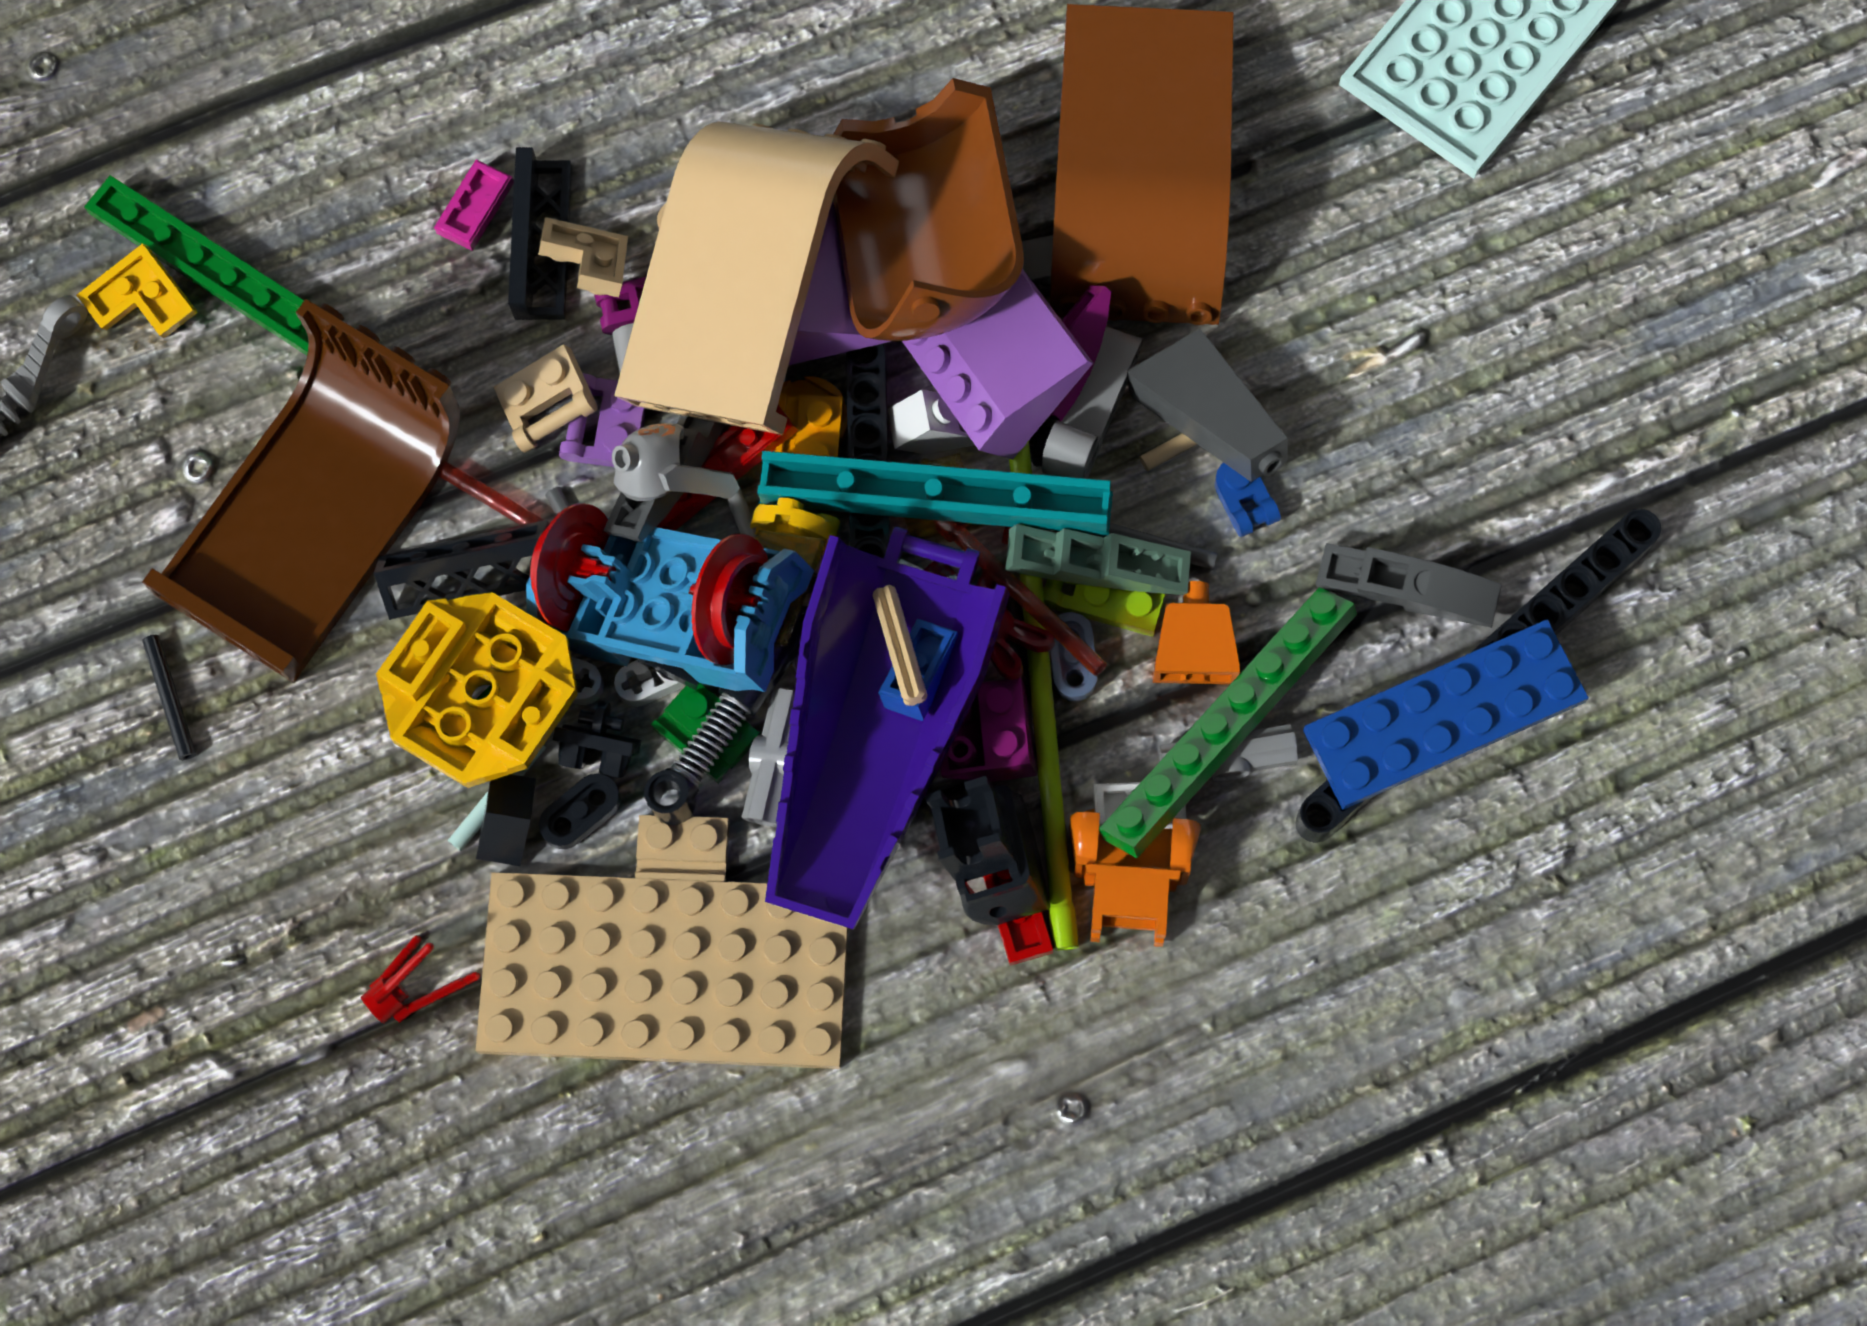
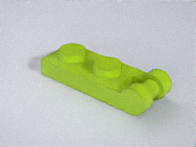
(1110, 606)

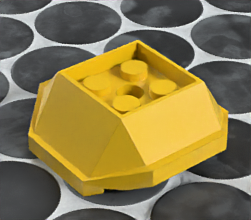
(453, 652)

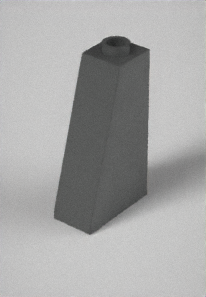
(1210, 405)

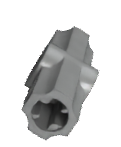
(1259, 751)
(767, 761)

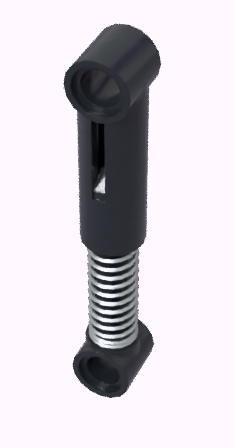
(688, 772)

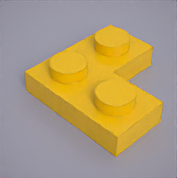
(141, 283)

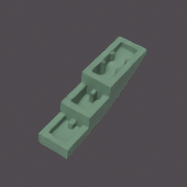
(1098, 561)

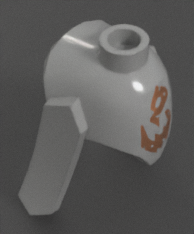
(651, 467)

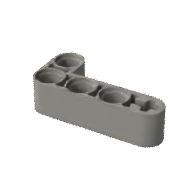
(1079, 436)

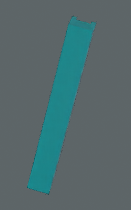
(937, 492)

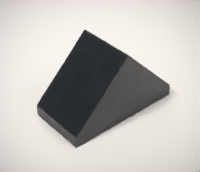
(506, 820)

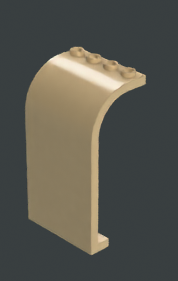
(735, 270)

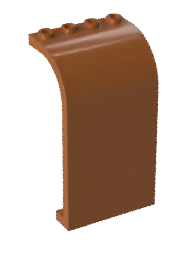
(1144, 162)

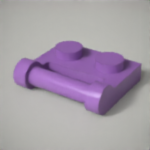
(615, 423)

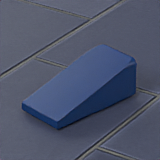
(932, 649)

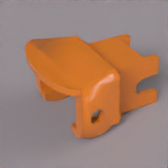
(1127, 888)

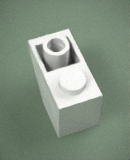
(926, 425)

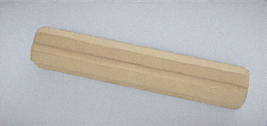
(899, 645)

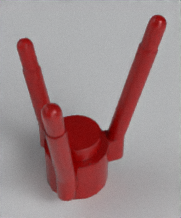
(387, 995)

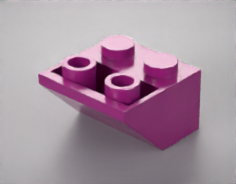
(994, 736)

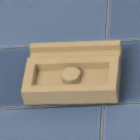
(682, 851)

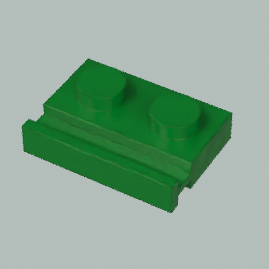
(685, 716)

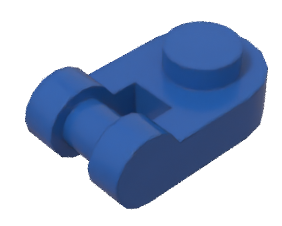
(1235, 490)

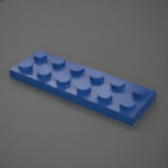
(1445, 714)

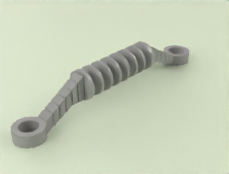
(23, 386)

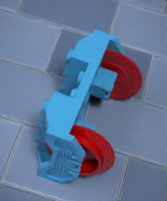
(665, 598)

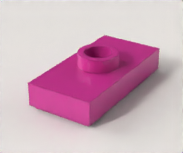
(474, 205)

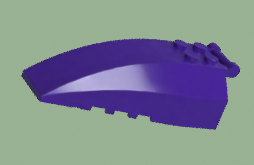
(849, 761)

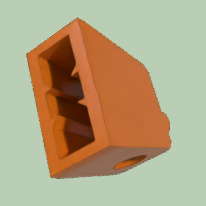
(1196, 641)

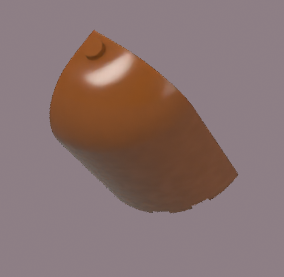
(941, 233)

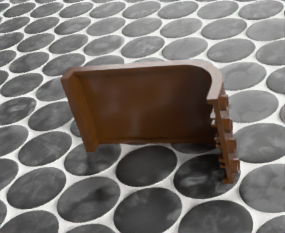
(315, 497)

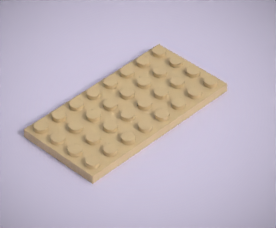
(658, 973)

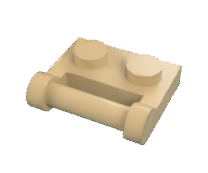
(539, 388)

